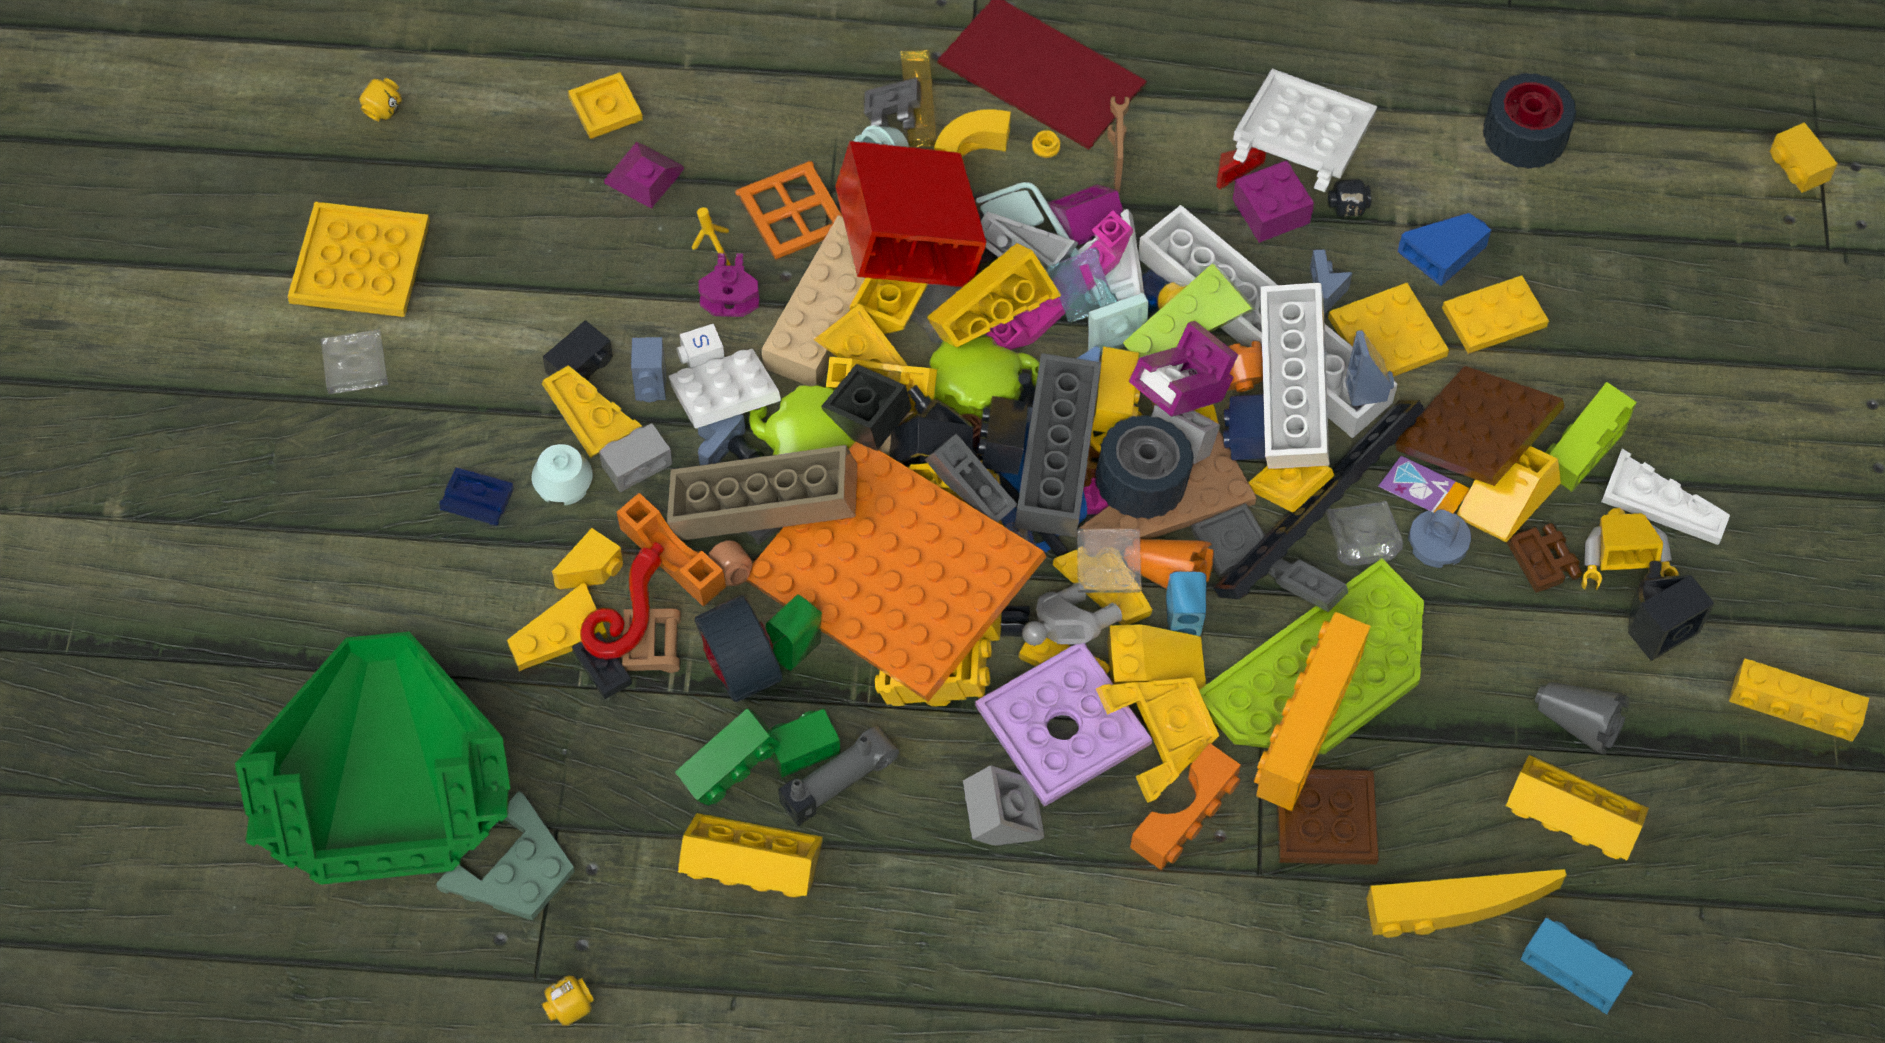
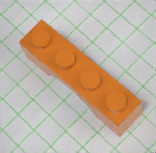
(689, 568)
(1162, 835)

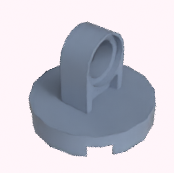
(1439, 538)

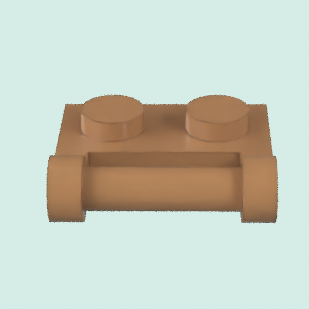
(643, 655)

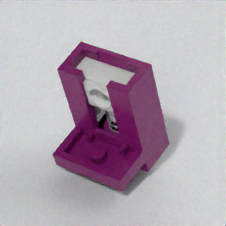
(1187, 375)

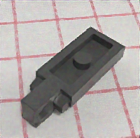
(1309, 583)

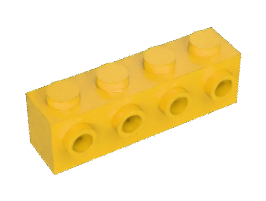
(1799, 700)

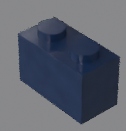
(1246, 427)

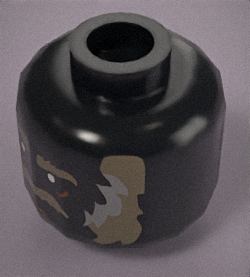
(1349, 197)

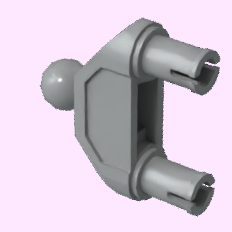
(1065, 622)

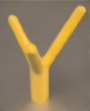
(708, 228)

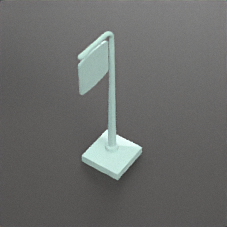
(1107, 325)

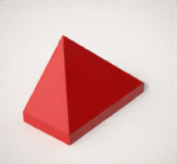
(1233, 169)

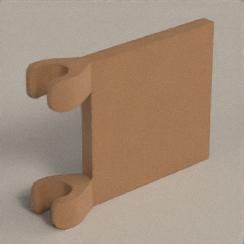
(1117, 138)

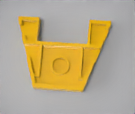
(1175, 722)

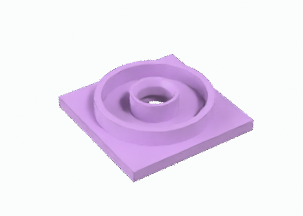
(1057, 687)

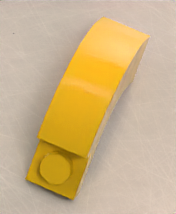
(976, 131)
(907, 375)

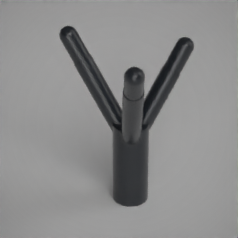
(1026, 385)

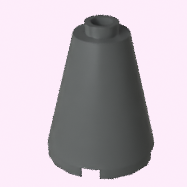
(1584, 712)

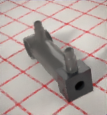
(869, 753)

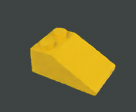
(1153, 654)

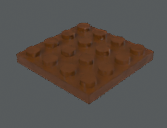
(1480, 425)

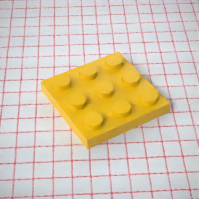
(1394, 326)

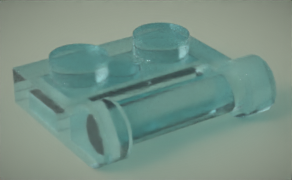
(1072, 286)

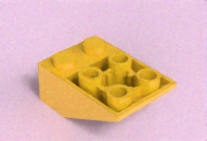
(1508, 504)

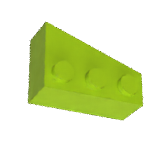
(1592, 435)

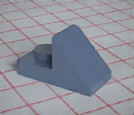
(1333, 284)
(717, 437)

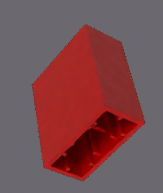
(909, 214)

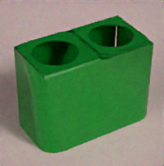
(802, 631)

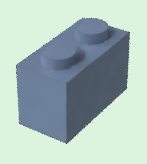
(648, 369)

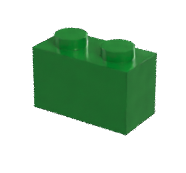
(804, 742)

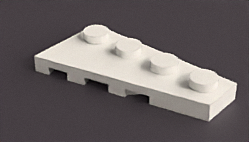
(1643, 491)

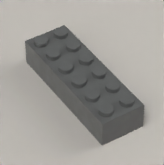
(1058, 445)

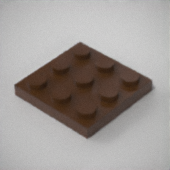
(1331, 820)

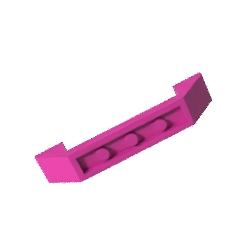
(1027, 327)

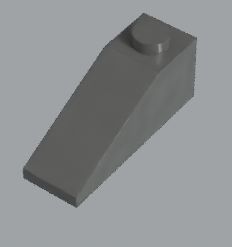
(970, 478)

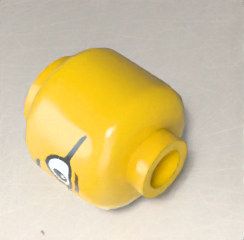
(380, 99)

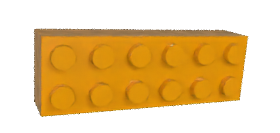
(1311, 710)

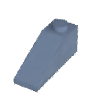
(1367, 373)

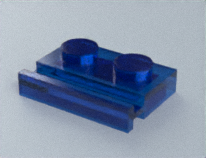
(476, 496)

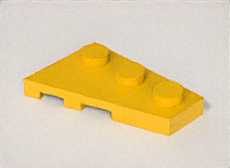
(554, 630)

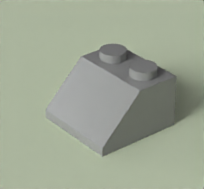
(1002, 807)

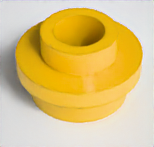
(1046, 138)

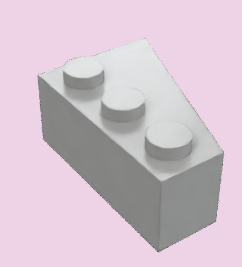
(1004, 233)

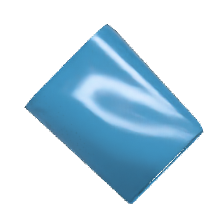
(1186, 602)

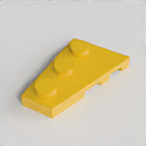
(859, 338)
(587, 411)
(1132, 605)

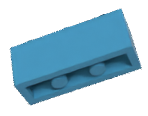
(1576, 965)

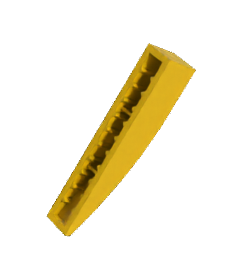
(1454, 902)

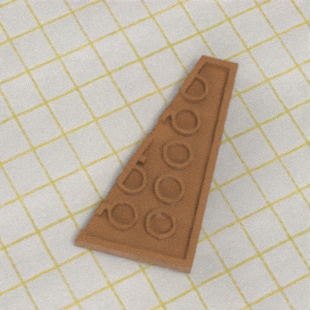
(1212, 488)

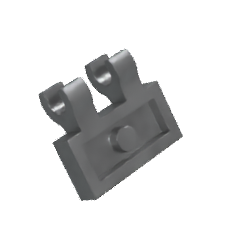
(891, 99)

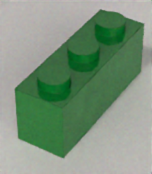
(728, 758)

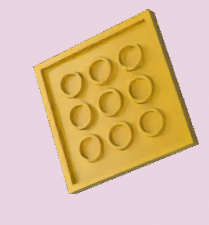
(359, 259)

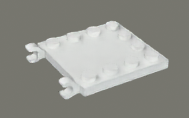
(1304, 125)

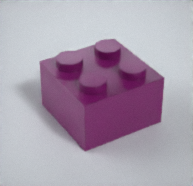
(1272, 201)

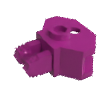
(731, 287)

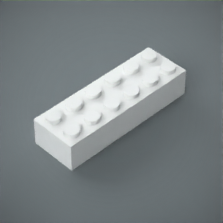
(1294, 376)

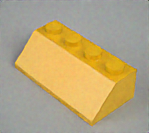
(1577, 808)
(749, 855)

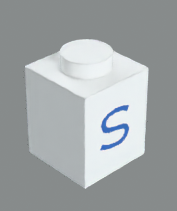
(700, 346)

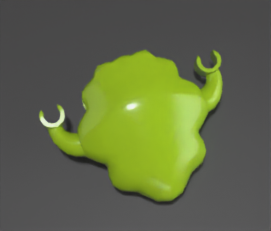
(978, 371)
(799, 423)

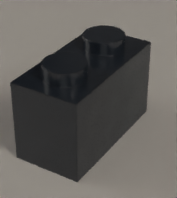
(582, 350)

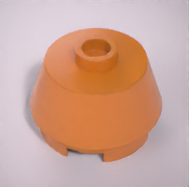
(1247, 367)

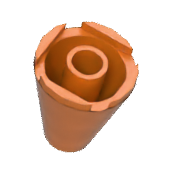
(1164, 557)

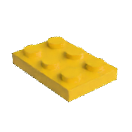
(1495, 314)

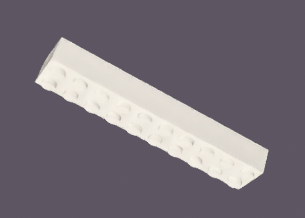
(1184, 247)

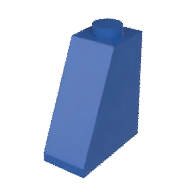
(1444, 245)

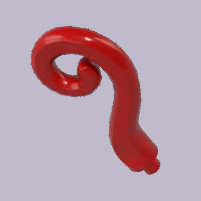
(641, 571)

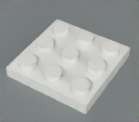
(724, 388)

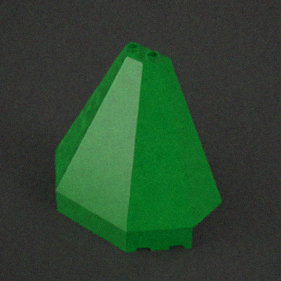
(374, 768)

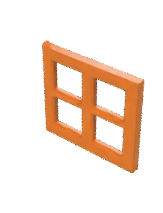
(792, 209)

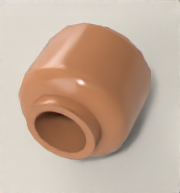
(733, 561)

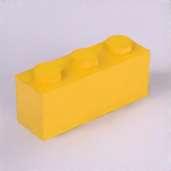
(1114, 392)

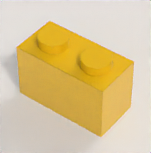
(1803, 157)

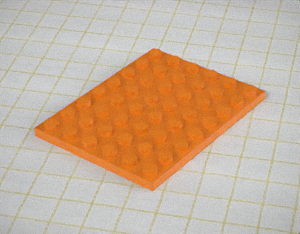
(905, 577)

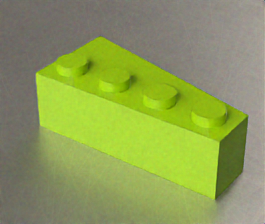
(1207, 300)

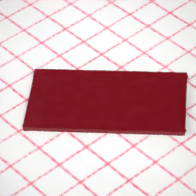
(1041, 72)

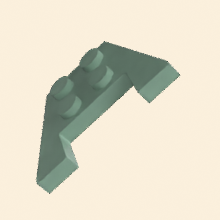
(524, 876)

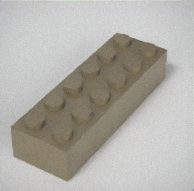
(762, 493)

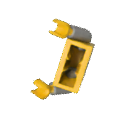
(1625, 543)

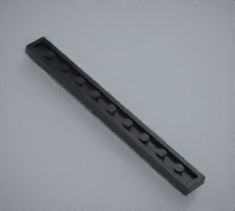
(1295, 524)

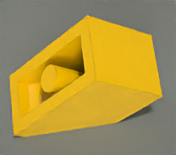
(590, 562)

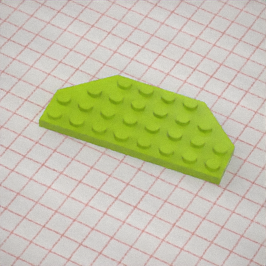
(1254, 691)

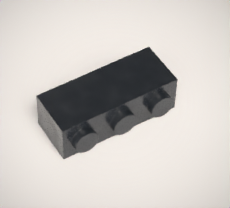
(1003, 434)

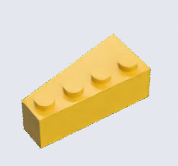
(994, 297)

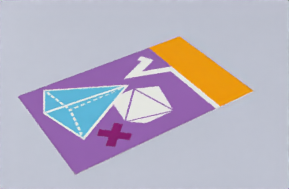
(1424, 486)

